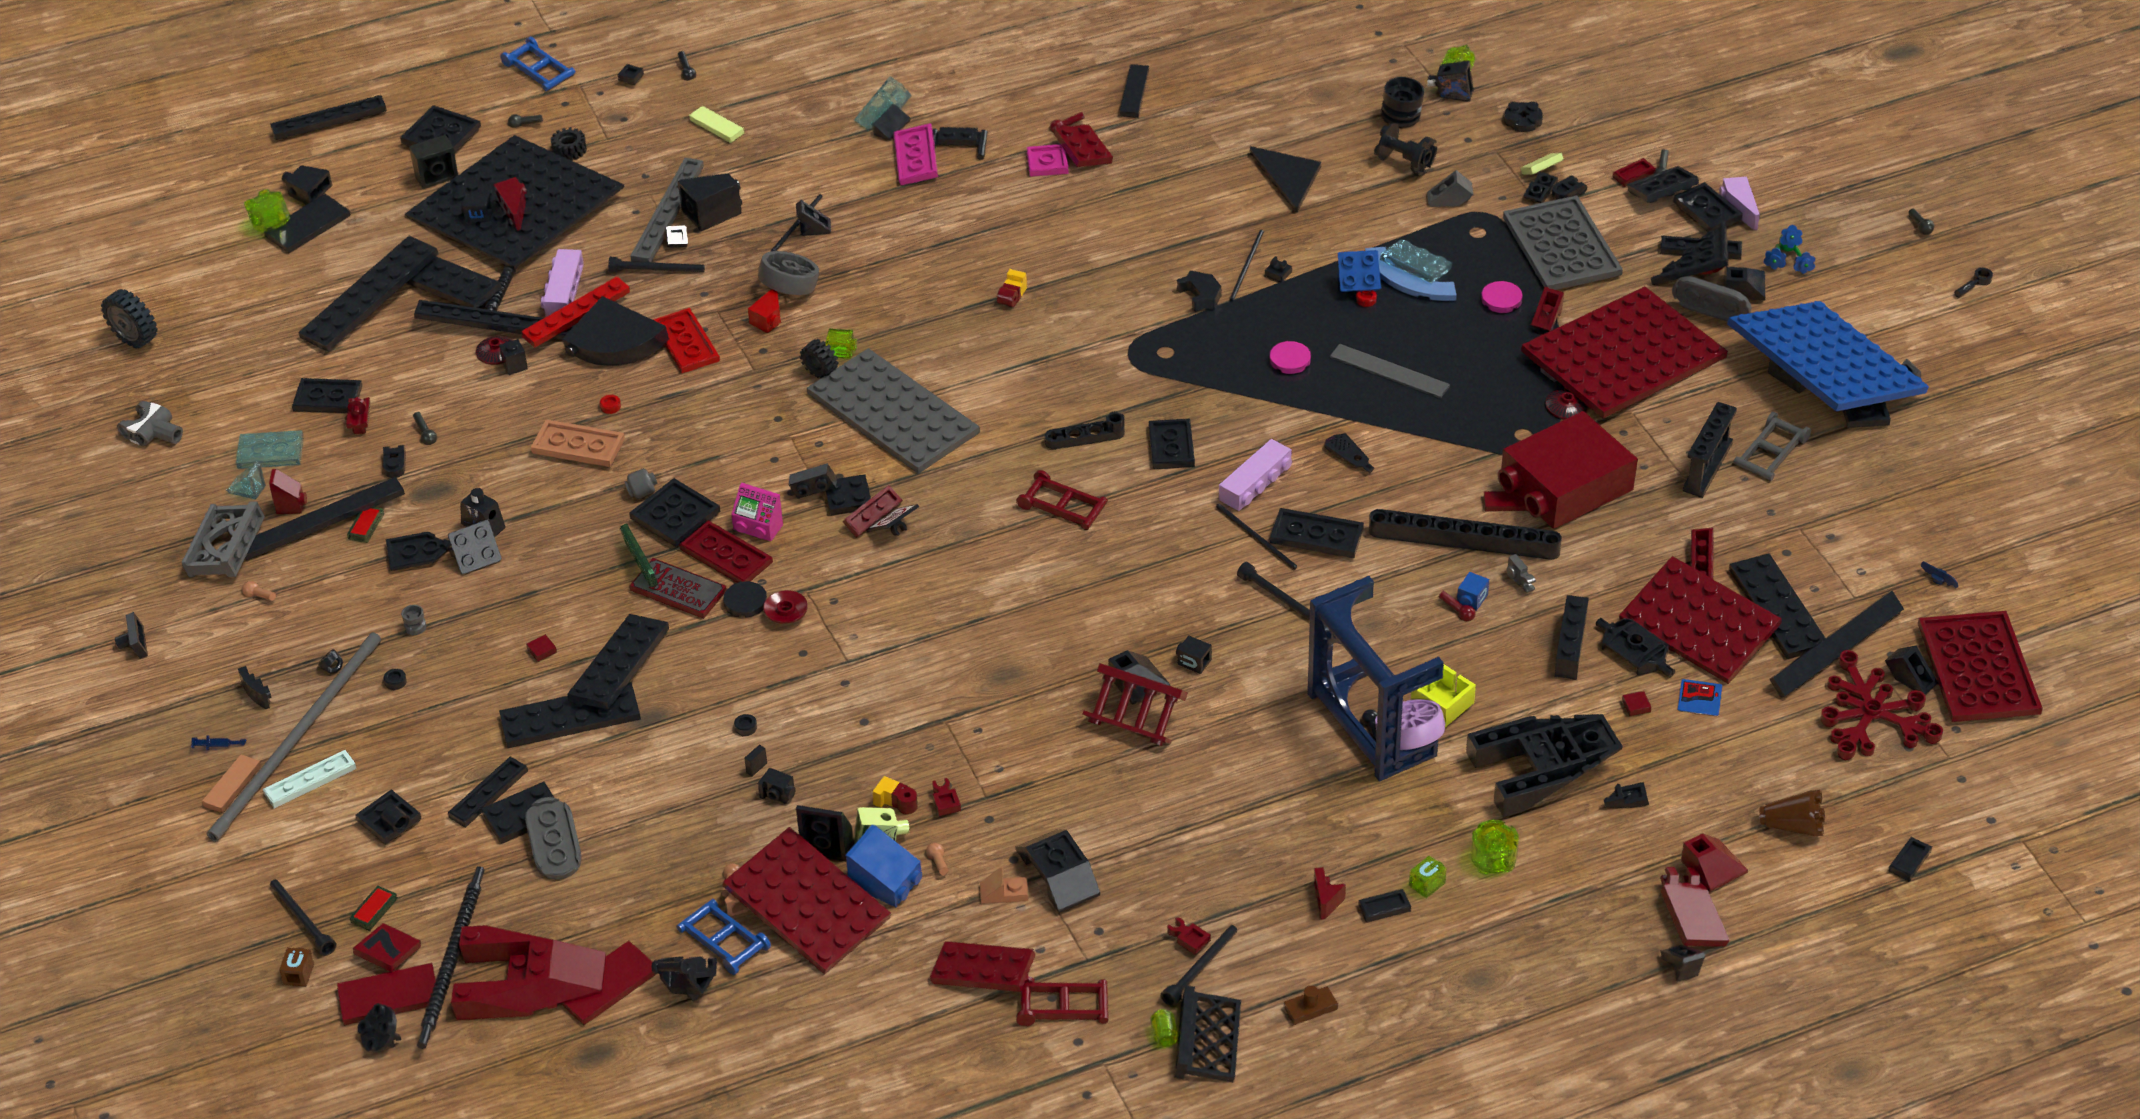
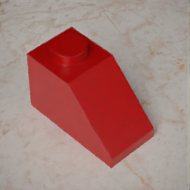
(765, 312)

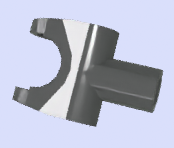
(153, 423)

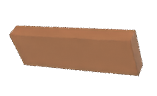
(231, 783)

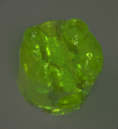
(267, 210)
(1494, 847)

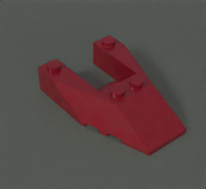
(538, 973)

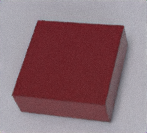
(541, 648)
(1636, 703)

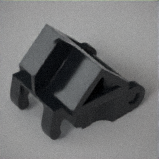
(685, 975)

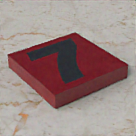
(387, 947)

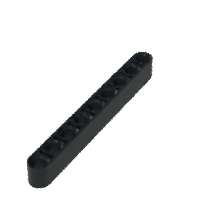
(1465, 534)

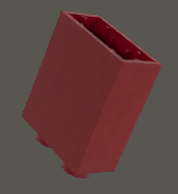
(1567, 470)

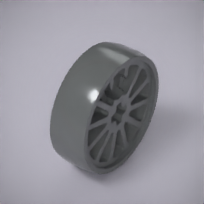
(788, 273)

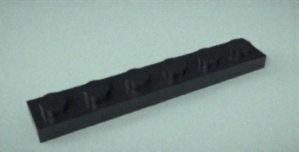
(328, 117)

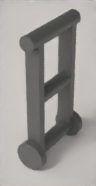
(1773, 421)

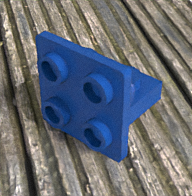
(1358, 271)

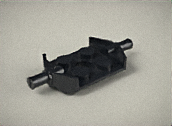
(1645, 656)

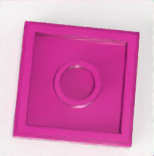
(1047, 160)

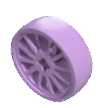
(1420, 724)

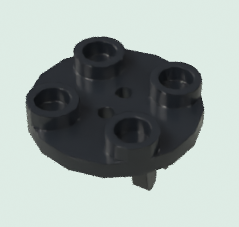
(378, 1029)

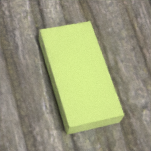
(1542, 163)

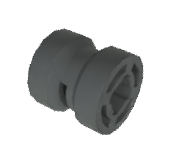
(413, 619)

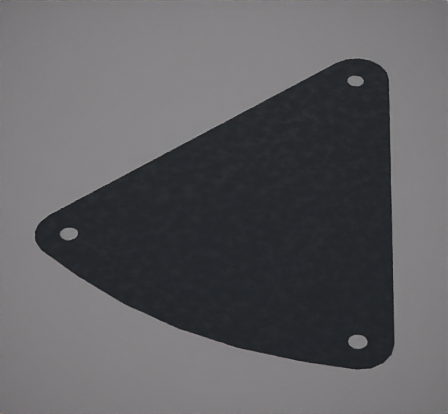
(1456, 342)

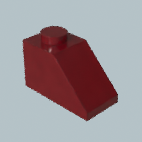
(286, 493)

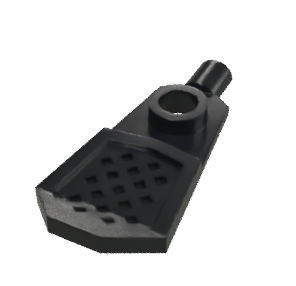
(1345, 448)

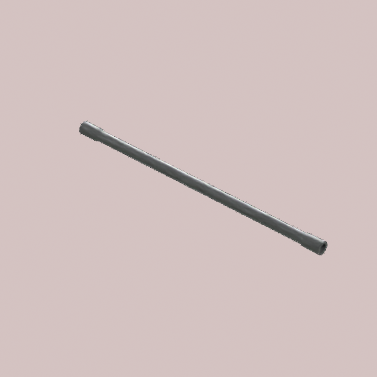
(239, 803)

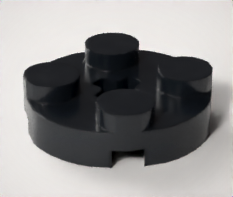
(1517, 110)

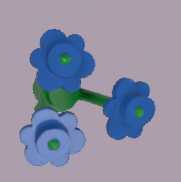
(1790, 241)

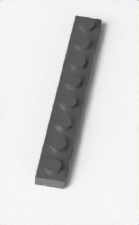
(665, 213)

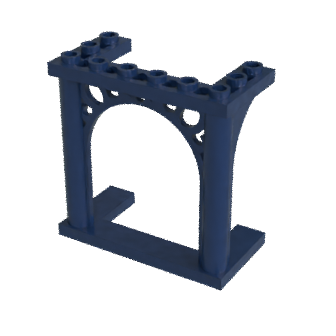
(1333, 624)

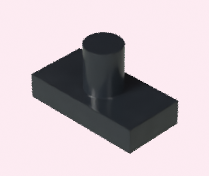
(134, 637)

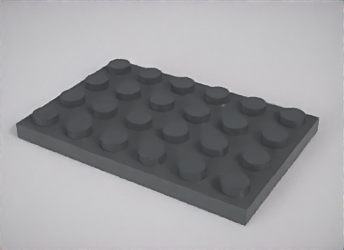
(1562, 243)

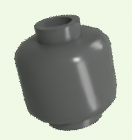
(641, 483)

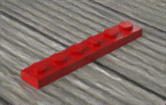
(573, 312)

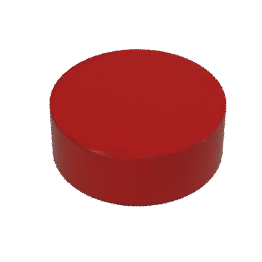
(1366, 298)
(610, 404)

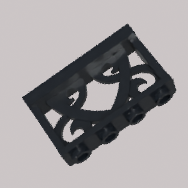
(1709, 449)

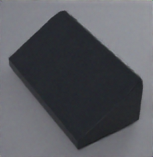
(890, 121)

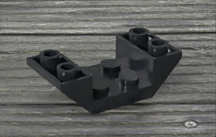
(1061, 867)

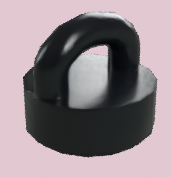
(328, 659)

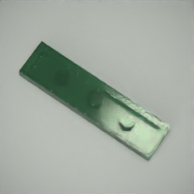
(638, 555)

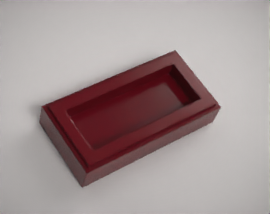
(1634, 172)

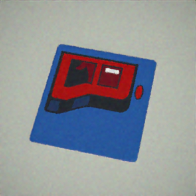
(1700, 697)

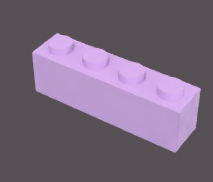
(562, 280)
(1255, 475)

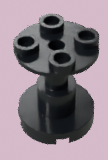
(1420, 154)

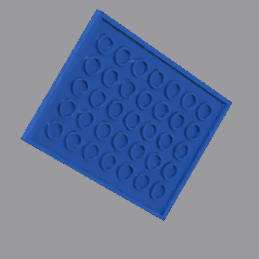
(1827, 355)

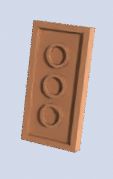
(578, 443)

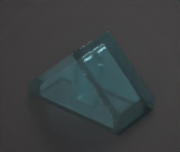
(248, 483)

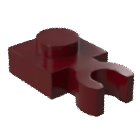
(945, 798)
(1190, 937)

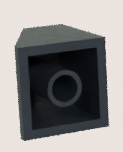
(710, 199)

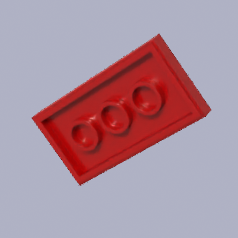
(688, 341)

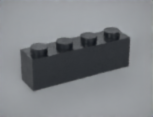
(1571, 637)

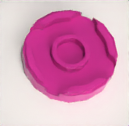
(1502, 296)
(1290, 357)

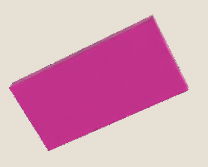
(915, 154)

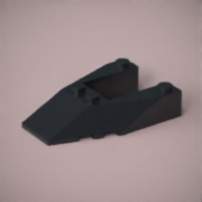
(1555, 749)

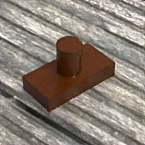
(1310, 1005)

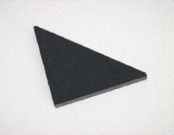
(1289, 173)
(1704, 257)

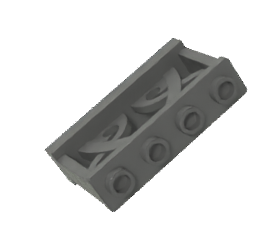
(231, 554)

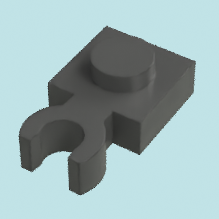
(1518, 571)

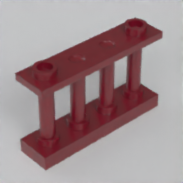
(1151, 689)

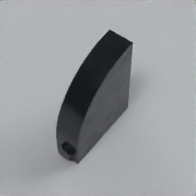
(614, 335)

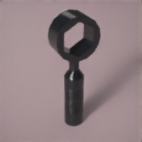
(1979, 280)

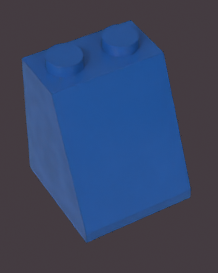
(883, 867)

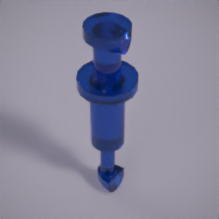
(215, 742)

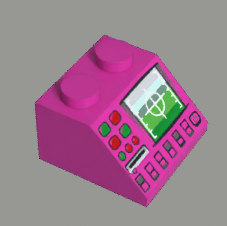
(757, 512)

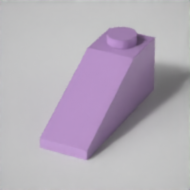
(1739, 194)

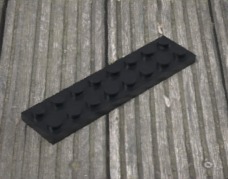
(368, 293)

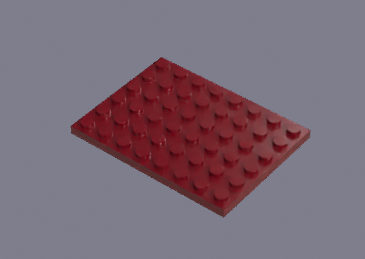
(1624, 351)

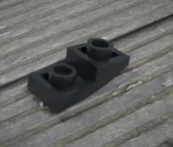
(1541, 187)
(255, 688)

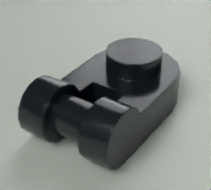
(1568, 187)
(394, 466)

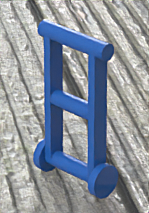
(531, 44)
(731, 963)

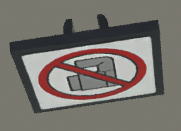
(894, 520)

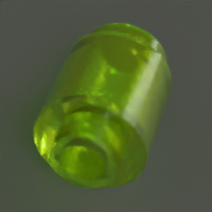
(1164, 1027)

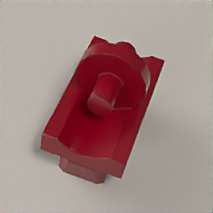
(358, 414)

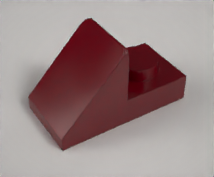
(1548, 309)
(1327, 895)

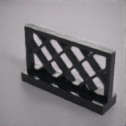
(1187, 1035)

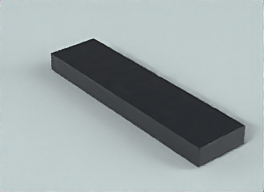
(1134, 91)
(1677, 245)
(487, 791)

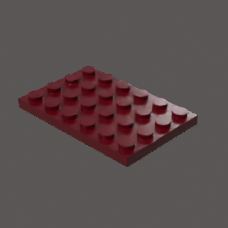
(1701, 619)
(1979, 666)
(806, 900)

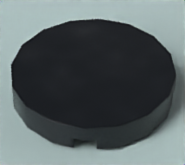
(745, 599)

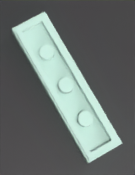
(309, 779)

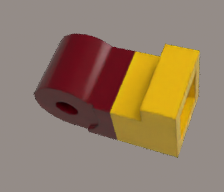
(1012, 288)
(895, 795)

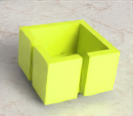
(1444, 694)

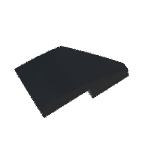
(1628, 796)

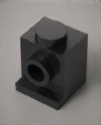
(776, 786)

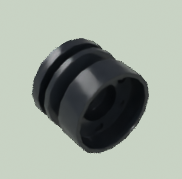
(1402, 101)

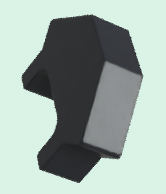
(1204, 287)

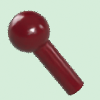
(1067, 122)
(1465, 612)

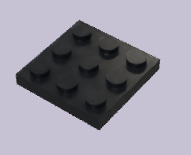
(441, 122)
(674, 512)

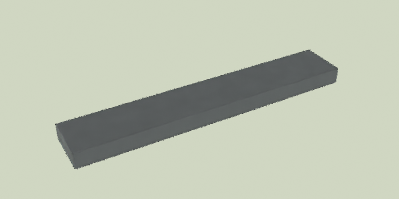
(1390, 371)

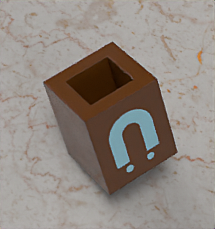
(296, 967)

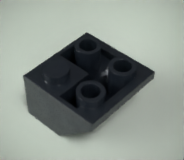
(1746, 281)
(1137, 665)

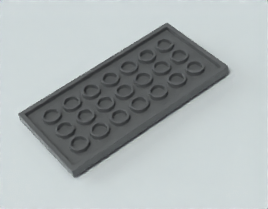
(893, 410)

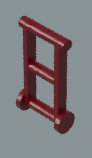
(1043, 479)
(1028, 1016)

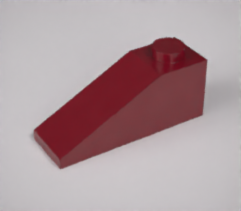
(512, 199)

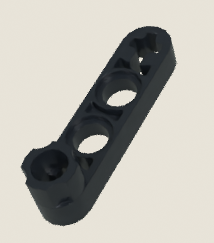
(1113, 425)

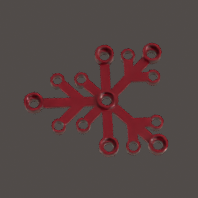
(1872, 709)

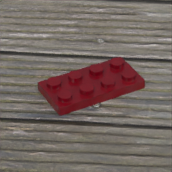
(982, 966)

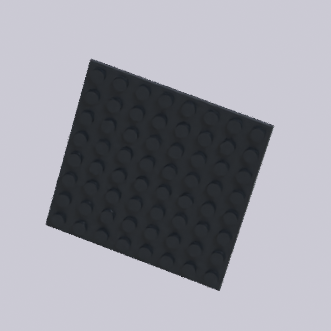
(556, 199)

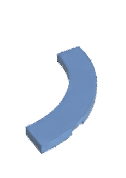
(1413, 285)

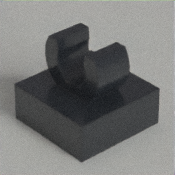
(1278, 270)

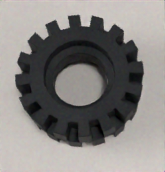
(569, 143)
(818, 358)

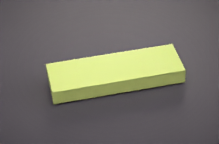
(716, 124)

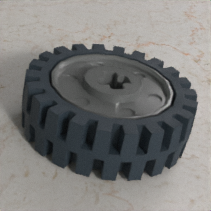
(129, 318)

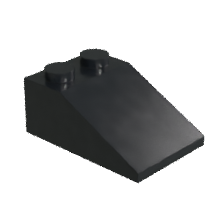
(825, 831)

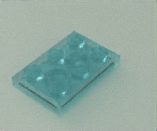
(1416, 261)
(270, 449)

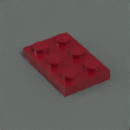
(1083, 145)

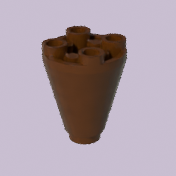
(1796, 814)

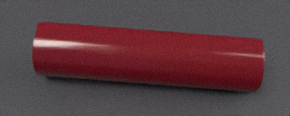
(1703, 550)

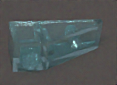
(889, 93)

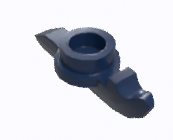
(1938, 575)

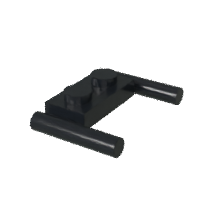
(962, 137)

